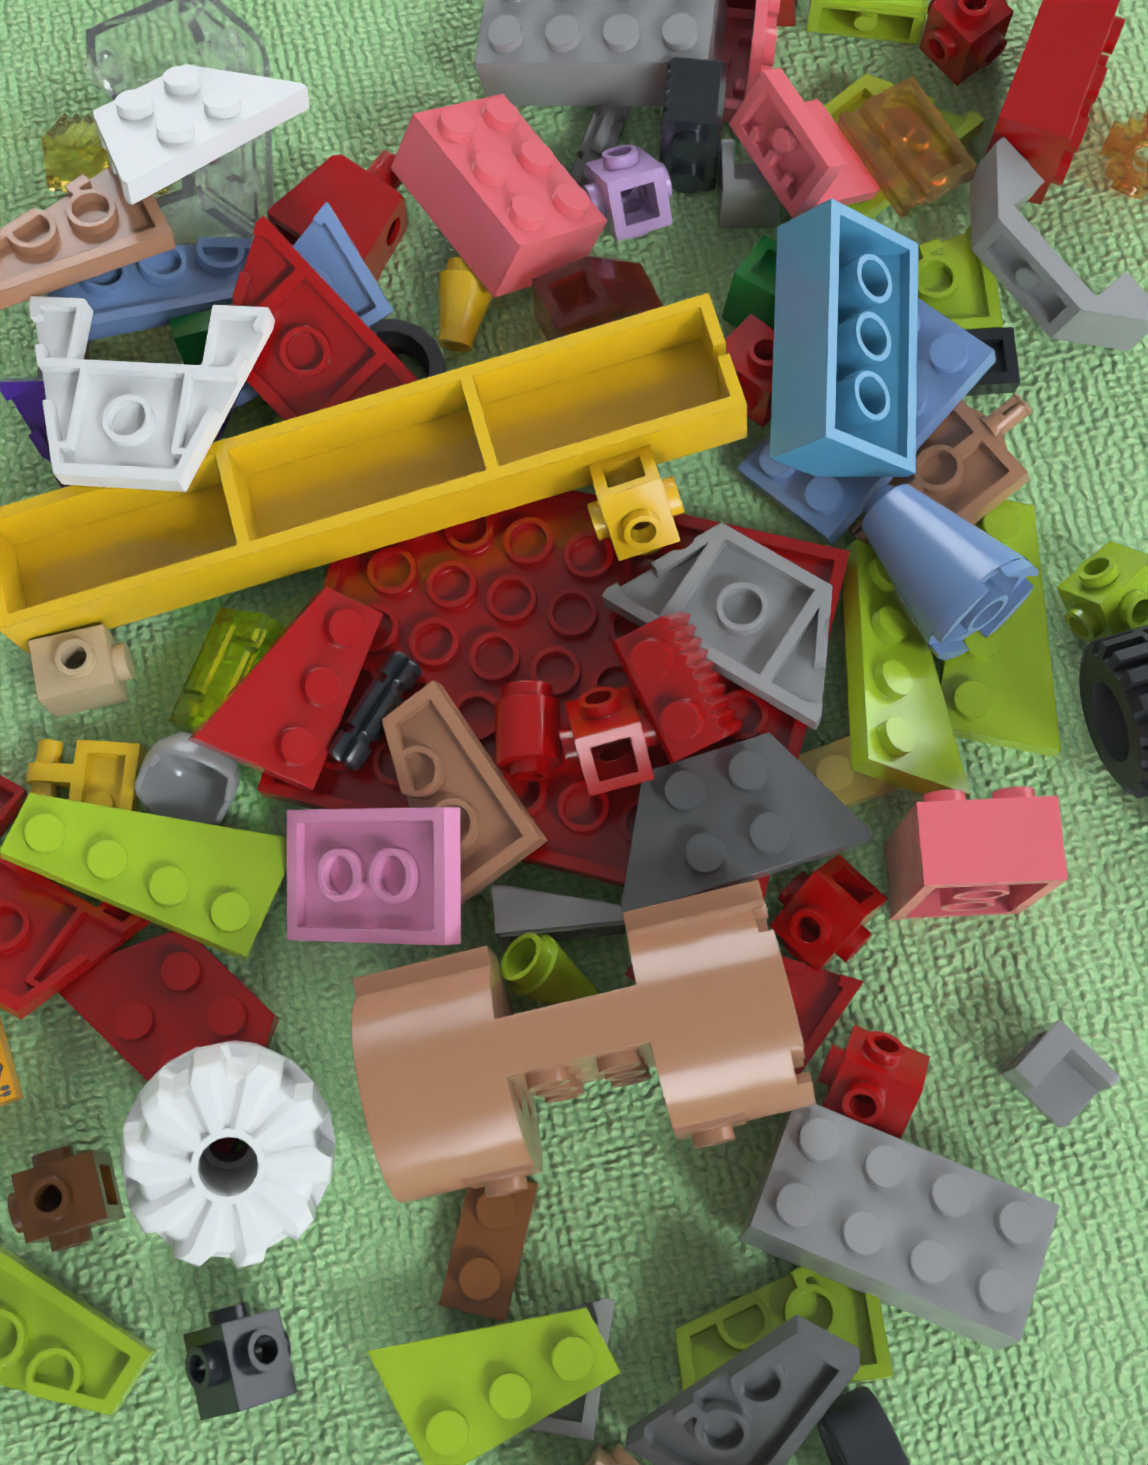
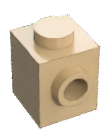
(81, 670)

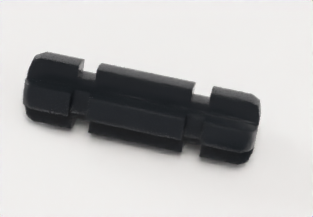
(377, 701)

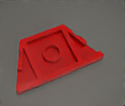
(318, 342)
(166, 1001)

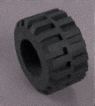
(1116, 705)

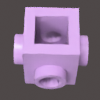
(630, 191)

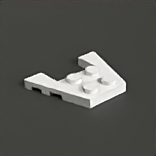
(138, 419)

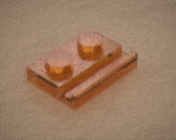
(907, 146)

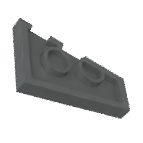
(752, 1405)

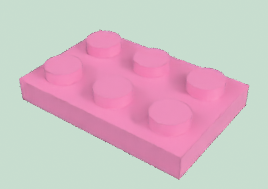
(374, 875)

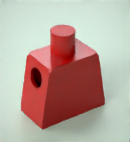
(361, 199)

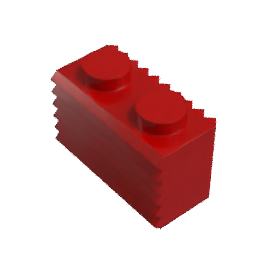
(677, 685)

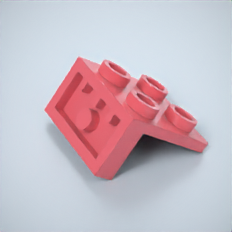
(799, 147)

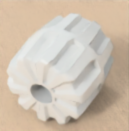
(235, 1200)

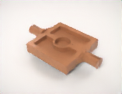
(967, 462)

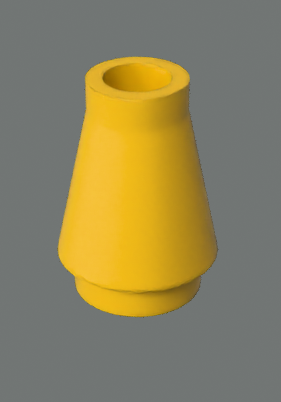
(461, 305)

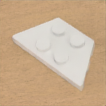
(188, 122)

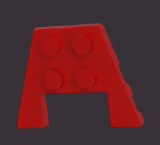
(47, 930)

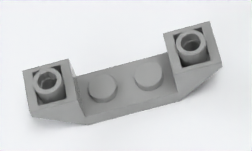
(1034, 270)

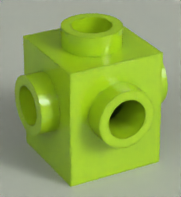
(1107, 593)

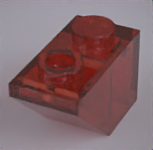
(590, 295)

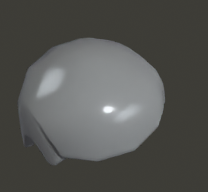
(187, 780)

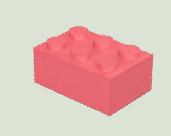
(496, 192)
(974, 854)

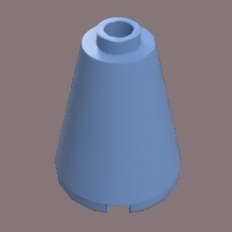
(944, 568)

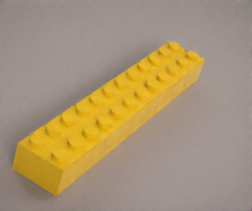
(372, 473)

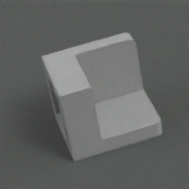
(743, 193)
(1059, 1073)

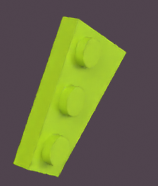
(958, 283)
(742, 1322)
(61, 1344)
(491, 1382)

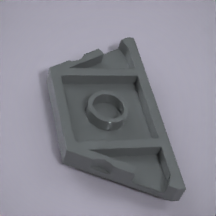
(731, 822)

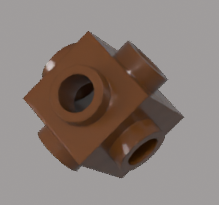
(64, 1197)

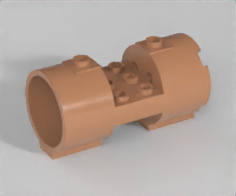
(456, 1072)

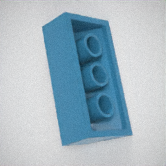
(844, 346)

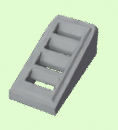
(556, 915)

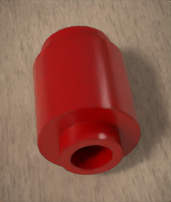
(527, 730)

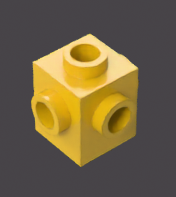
(634, 504)

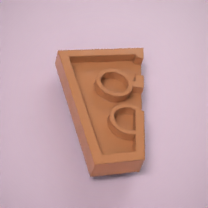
(447, 766)

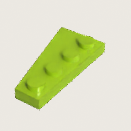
(1005, 682)
(893, 687)
(165, 869)

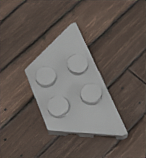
(751, 609)

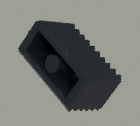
(692, 122)

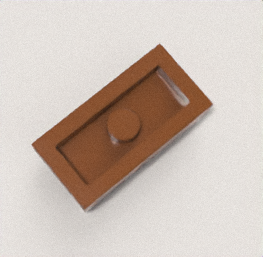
(488, 1252)

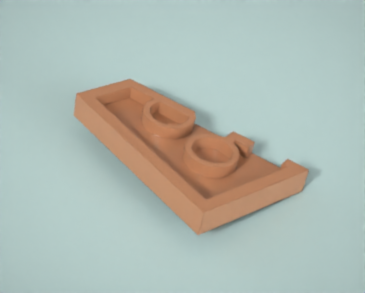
(78, 238)

